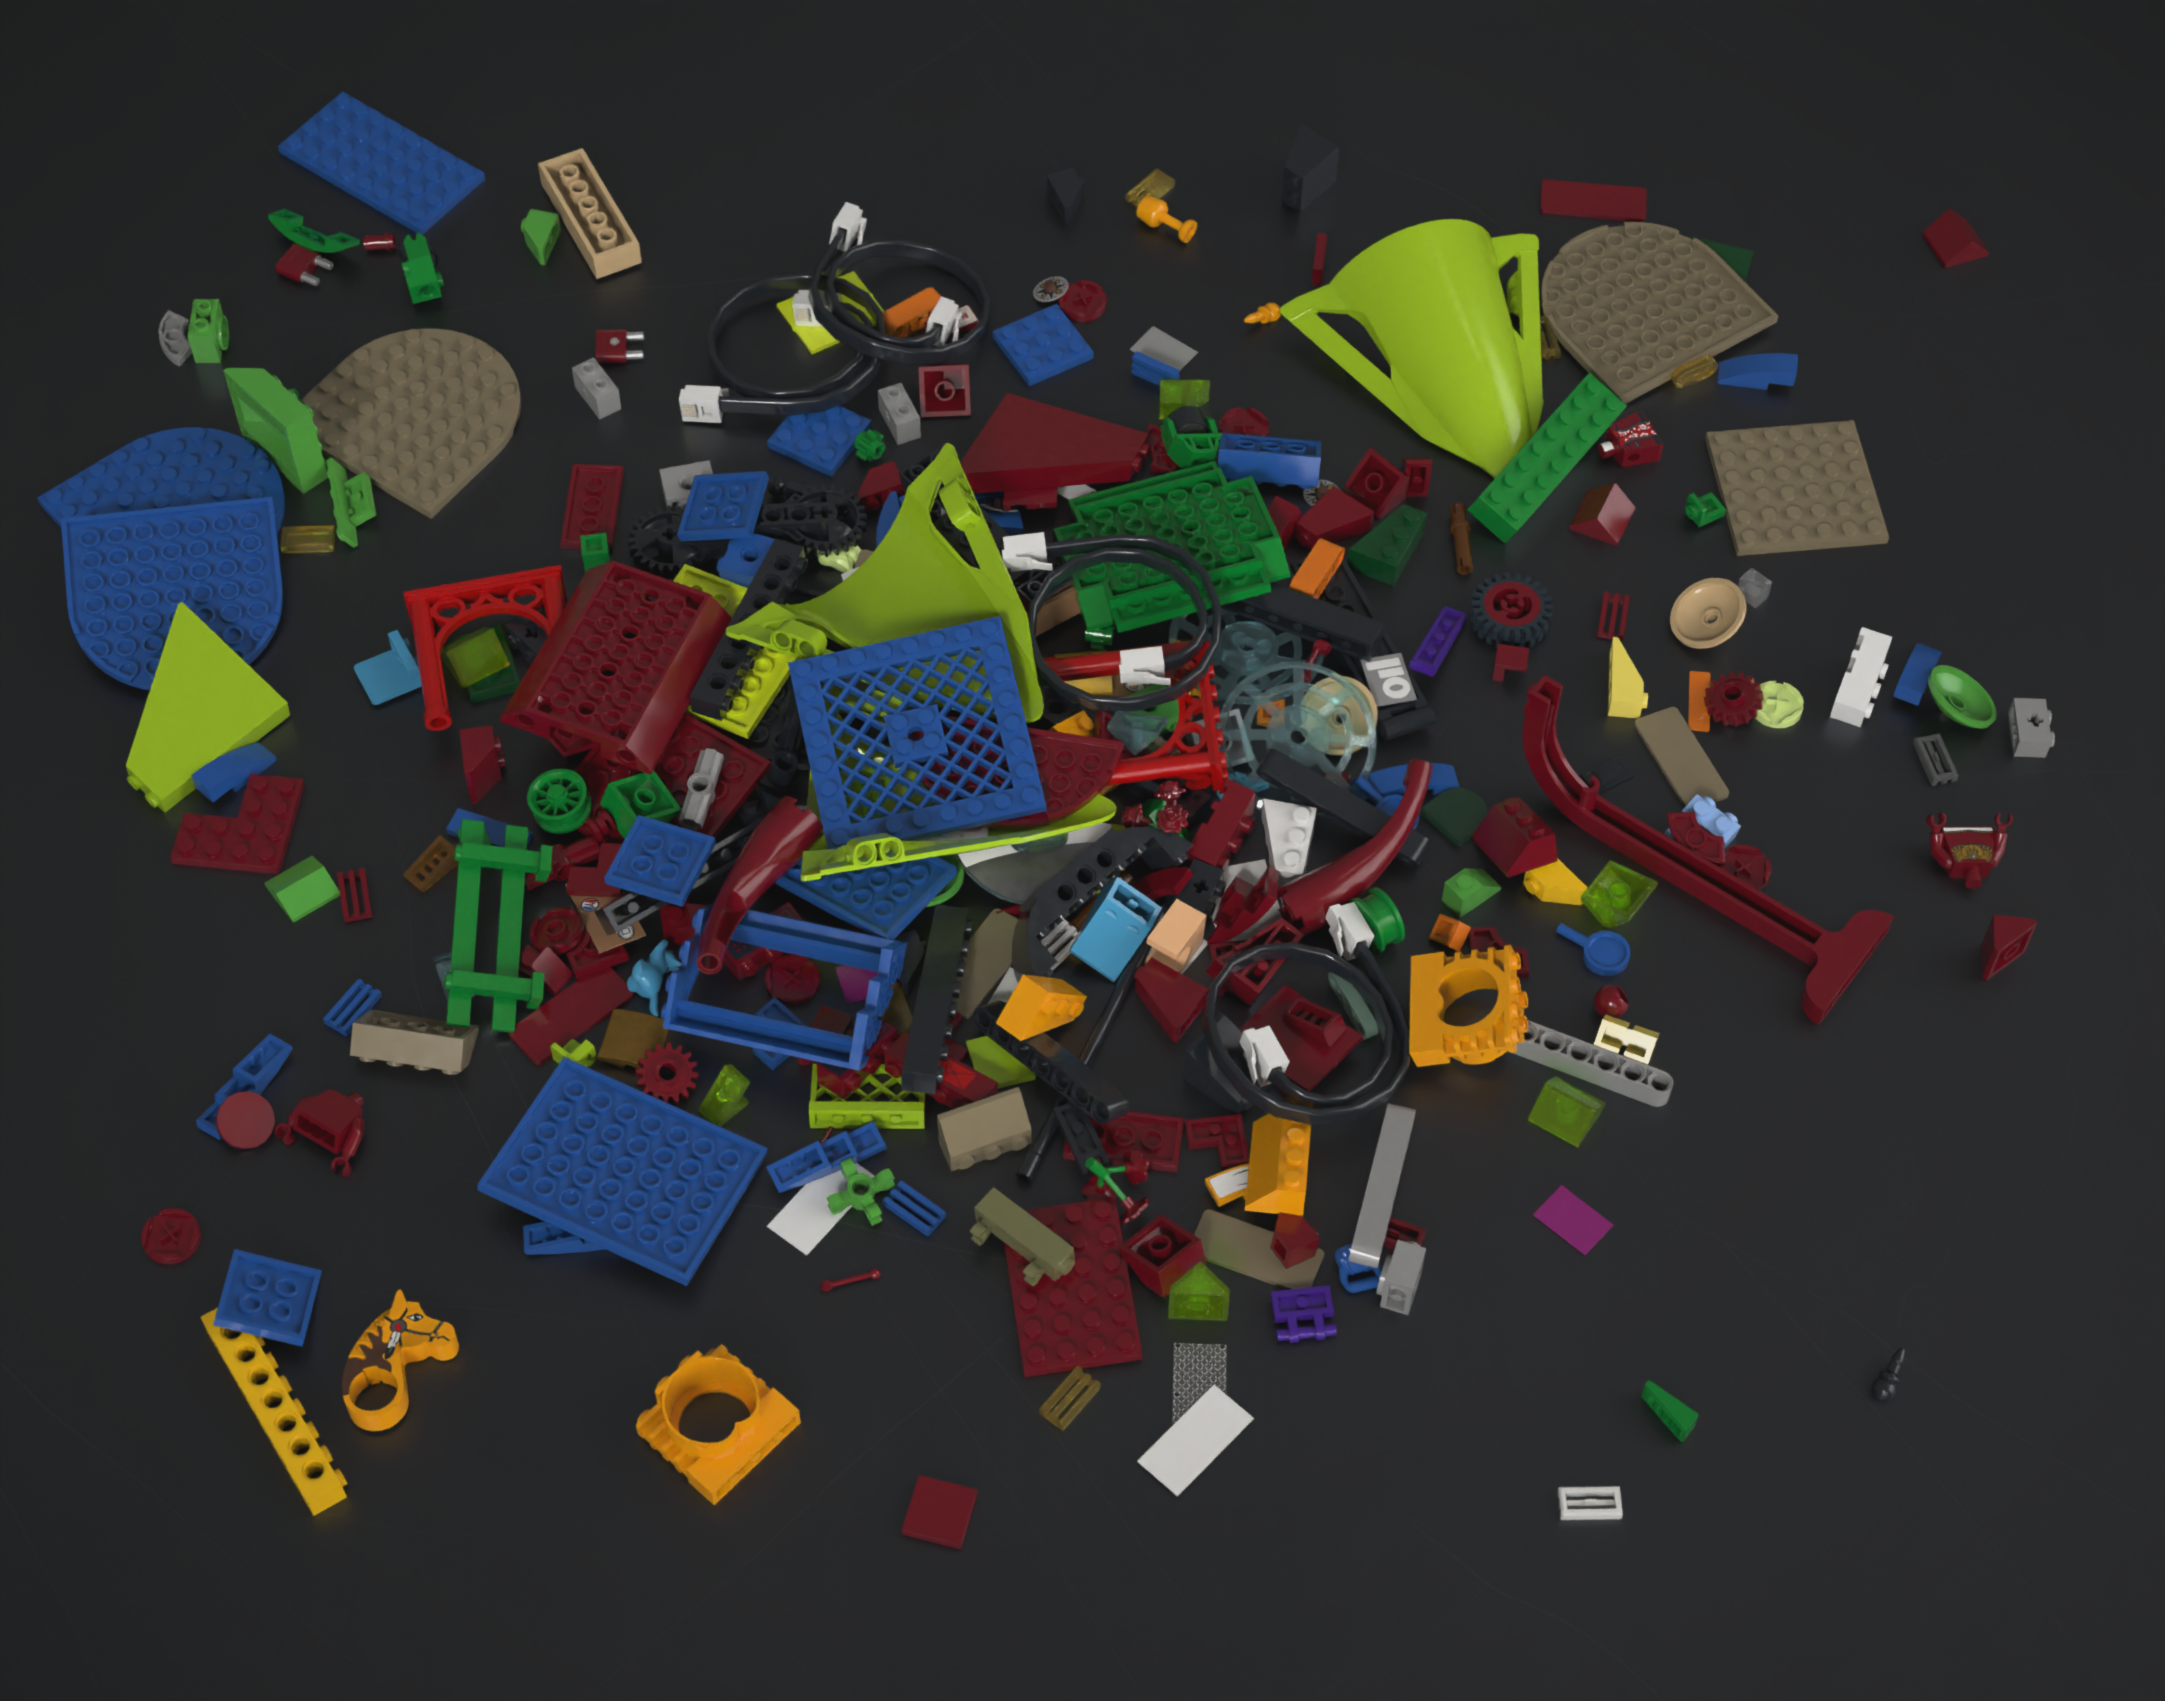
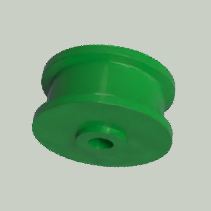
(559, 801)
(1381, 918)

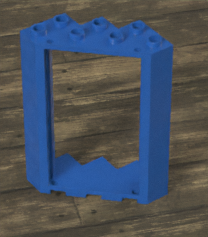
(801, 939)

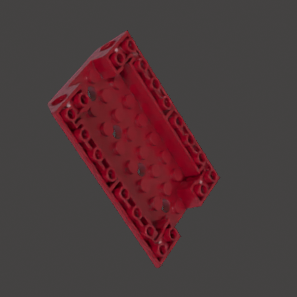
(653, 672)

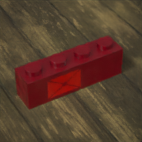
(960, 1084)

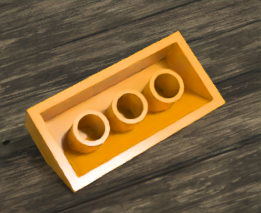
(1278, 1166)

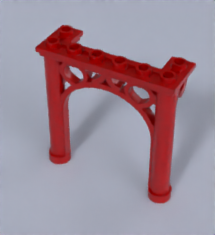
(484, 599)
(1194, 764)

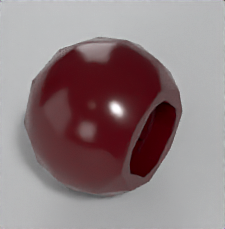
(1611, 1001)

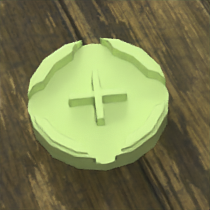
(1780, 705)

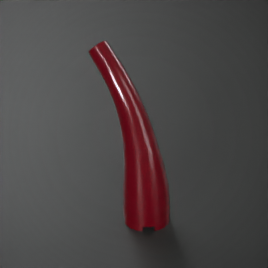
(764, 859)
(1350, 875)

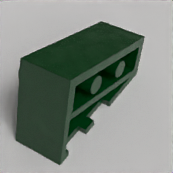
(1389, 545)

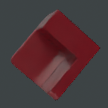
(1509, 658)

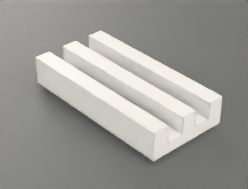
(1070, 932)
(1589, 1514)

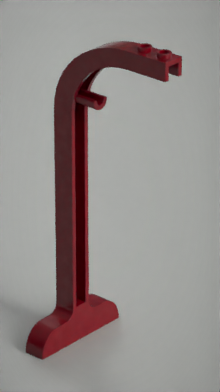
(1831, 955)

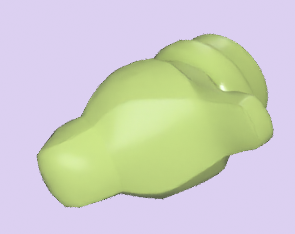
(843, 562)

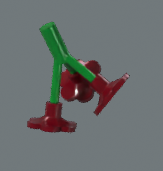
(1104, 1187)

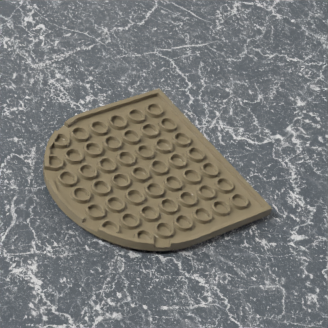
(1644, 303)
(417, 413)

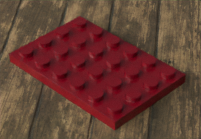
(1082, 1315)

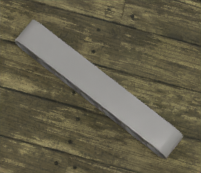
(1592, 1059)
(1382, 1186)

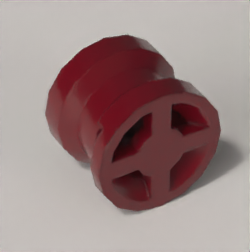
(598, 827)

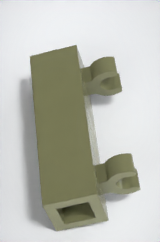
(1024, 1234)

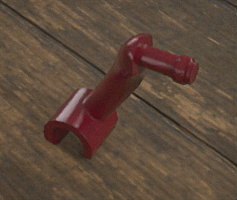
(1320, 647)

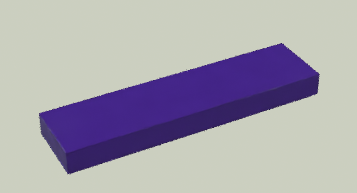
(1438, 641)

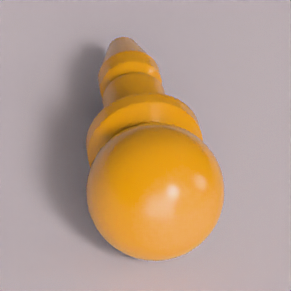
(1265, 313)

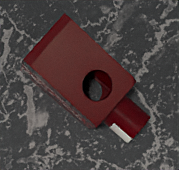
(1632, 441)

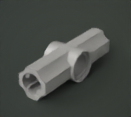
(698, 802)

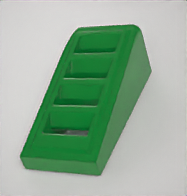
(1670, 1410)

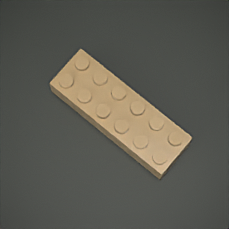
(589, 213)

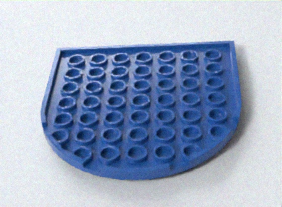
(170, 471)
(138, 565)

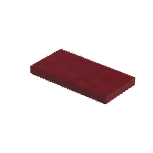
(592, 503)
(1154, 1134)

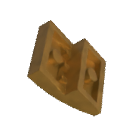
(630, 1036)

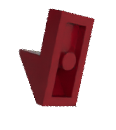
(547, 962)

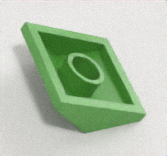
(303, 888)

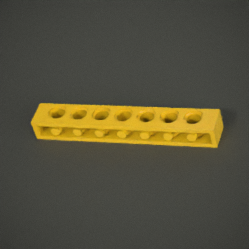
(317, 1492)

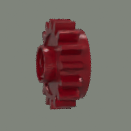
(1734, 699)
(671, 1060)

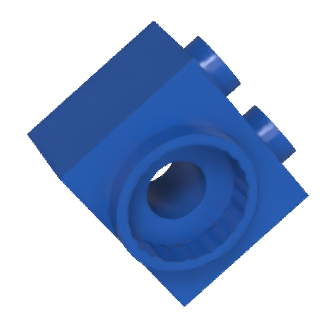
(743, 559)

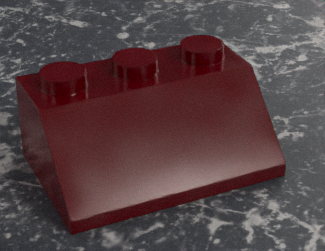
(1516, 838)

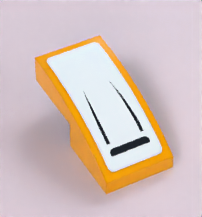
(1228, 1184)

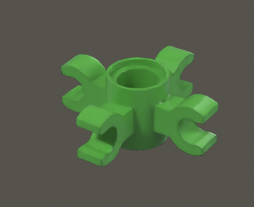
(881, 1182)

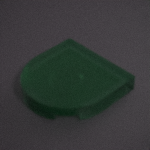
(1456, 813)

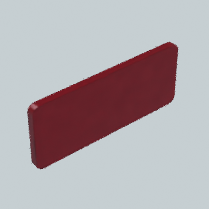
(1593, 200)
(570, 1014)

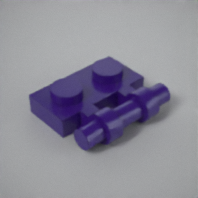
(1301, 1305)

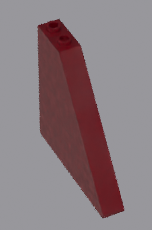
(1049, 446)

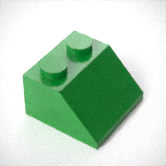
(637, 796)

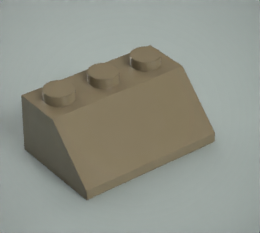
(984, 1129)

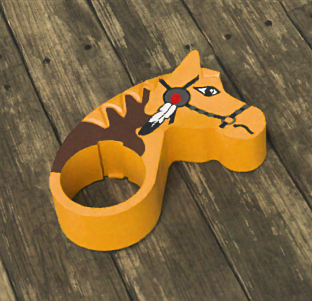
(384, 1349)

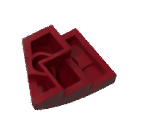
(1031, 498)
(1244, 905)

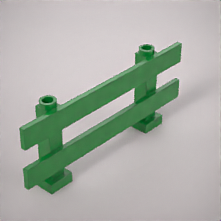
(505, 984)

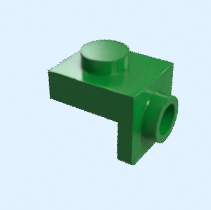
(1704, 509)

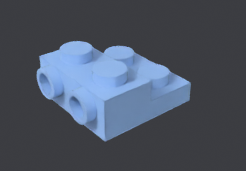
(1712, 819)

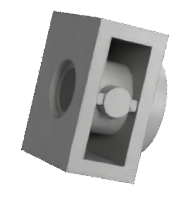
(678, 480)
(1401, 1276)

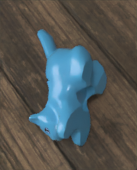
(649, 975)

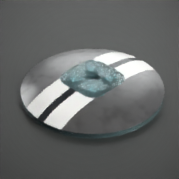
(1023, 868)

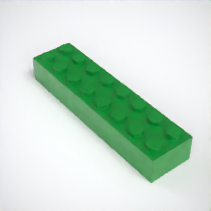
(1547, 458)

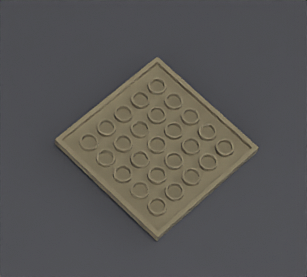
(1796, 488)

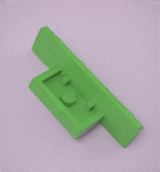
(351, 501)

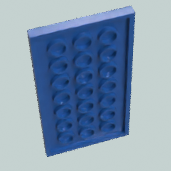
(382, 163)

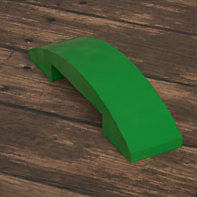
(292, 227)

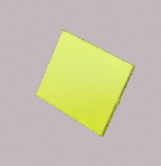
(817, 337)

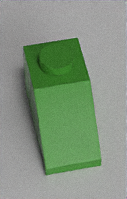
(541, 233)
(1468, 890)

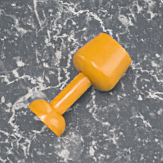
(1154, 213)

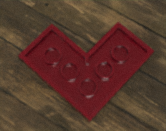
(252, 840)

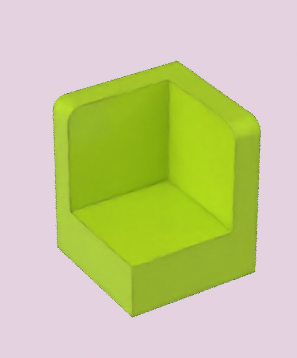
(580, 1053)

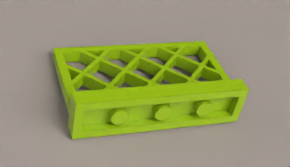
(853, 1115)

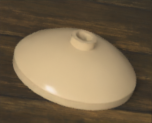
(1702, 605)
(1351, 706)

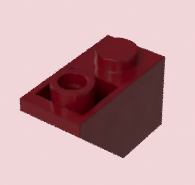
(878, 486)
(1294, 1240)

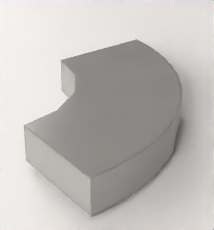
(173, 339)

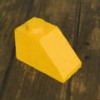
(1555, 884)

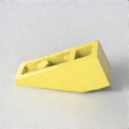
(1626, 686)

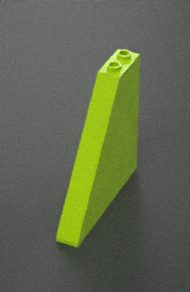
(196, 711)

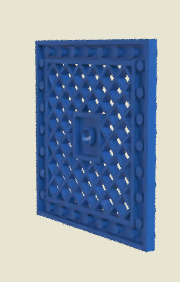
(911, 652)

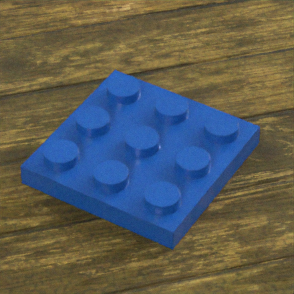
(1043, 344)
(819, 438)
(723, 506)
(660, 860)
(267, 1297)

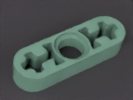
(1354, 1006)

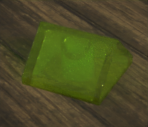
(475, 656)
(1617, 894)
(1566, 1110)
(1199, 1296)

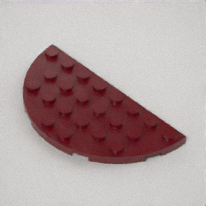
(1068, 765)

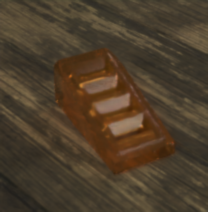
(433, 851)

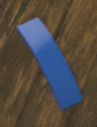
(1390, 780)

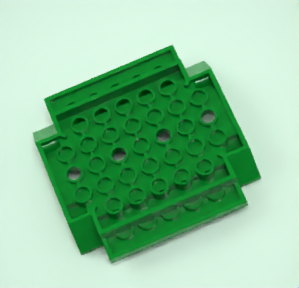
(1230, 540)

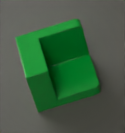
(594, 550)

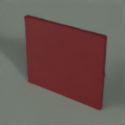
(1308, 1057)

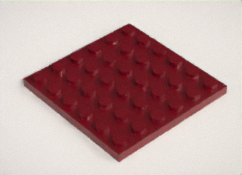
(677, 763)

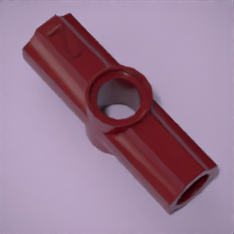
(563, 857)

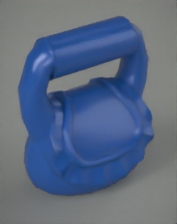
(1348, 1268)

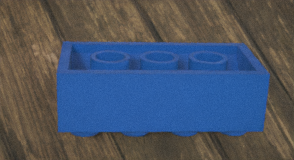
(1270, 459)

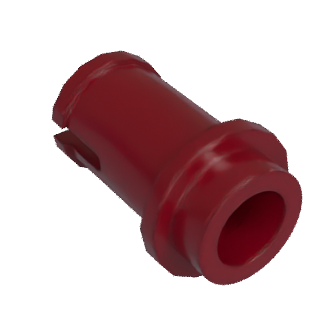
(378, 242)

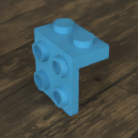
(390, 672)

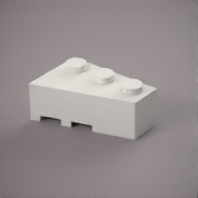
(1861, 678)
(1288, 837)

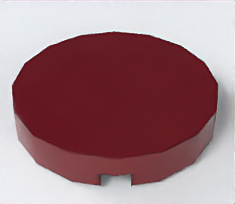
(1083, 301)
(1244, 422)
(1748, 865)
(792, 980)
(245, 1120)
(171, 1236)

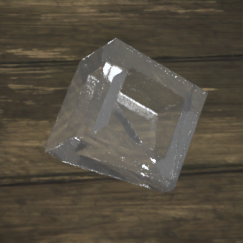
(1754, 587)

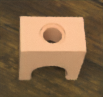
(1177, 936)

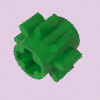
(869, 445)
(1100, 637)

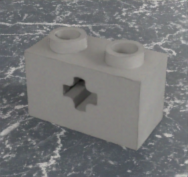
(596, 388)
(899, 413)
(2030, 727)

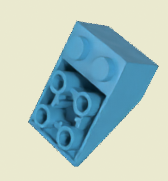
(1114, 928)

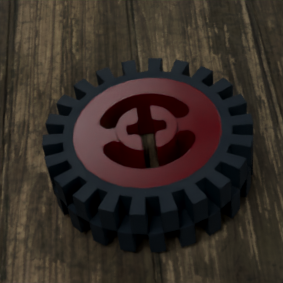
(1514, 598)

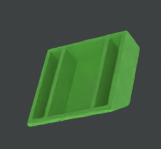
(277, 425)

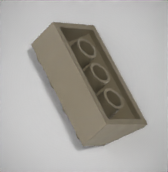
(412, 1041)

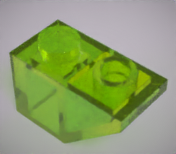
(1182, 393)

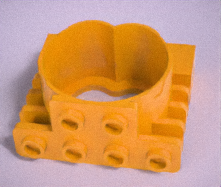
(1442, 980)
(718, 1465)

